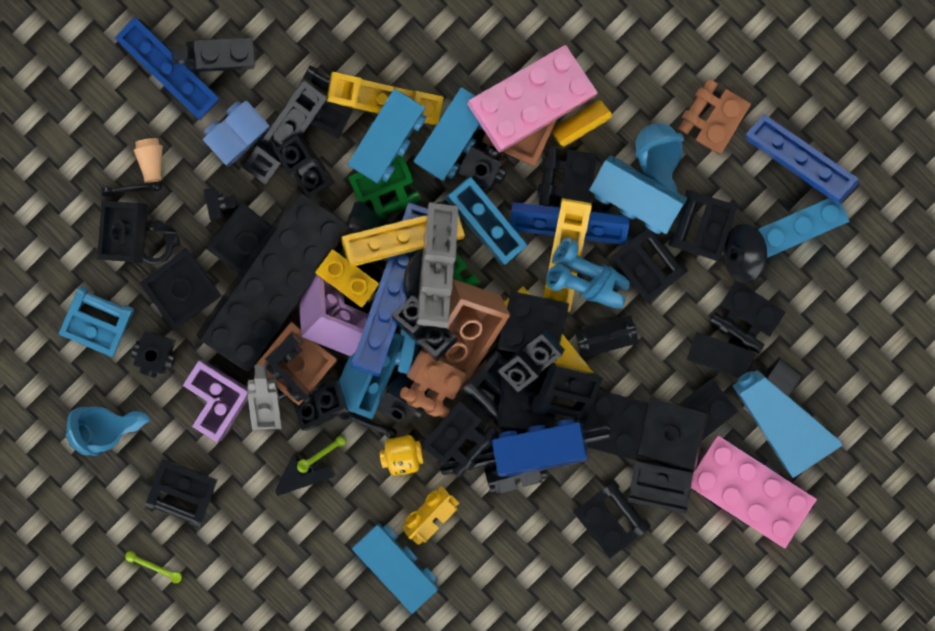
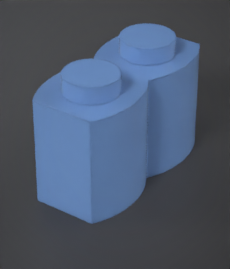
(235, 133)

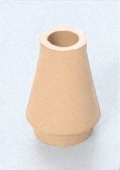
(149, 159)

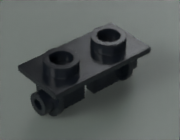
(606, 336)
(506, 484)

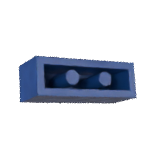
(540, 448)

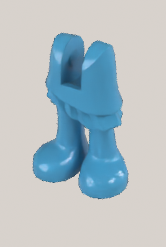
(602, 277)

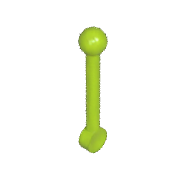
(303, 465)
(175, 576)

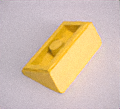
(581, 123)

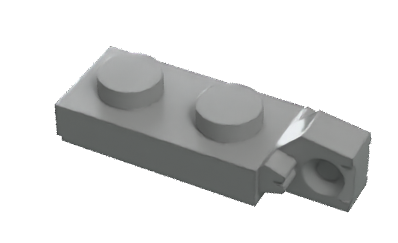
(263, 401)

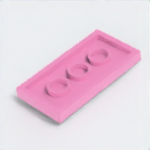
(532, 98)
(751, 491)

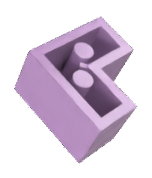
(329, 320)
(224, 399)

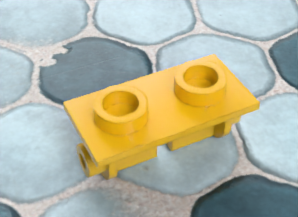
(346, 279)
(420, 524)

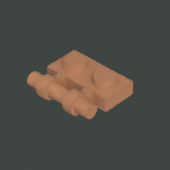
(722, 121)
(436, 375)

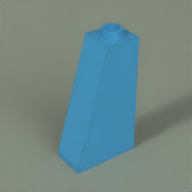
(788, 428)

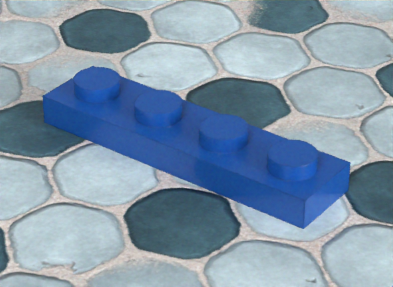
(158, 62)
(801, 159)
(544, 220)

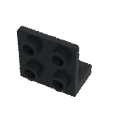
(287, 351)

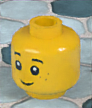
(402, 455)

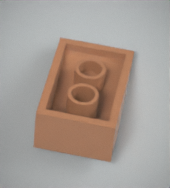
(476, 320)

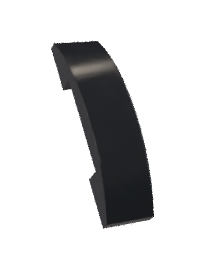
(293, 120)

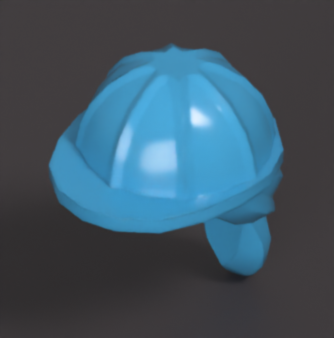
(659, 152)
(99, 429)

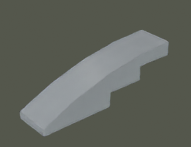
(437, 265)

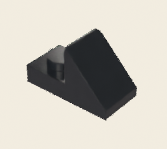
(294, 479)

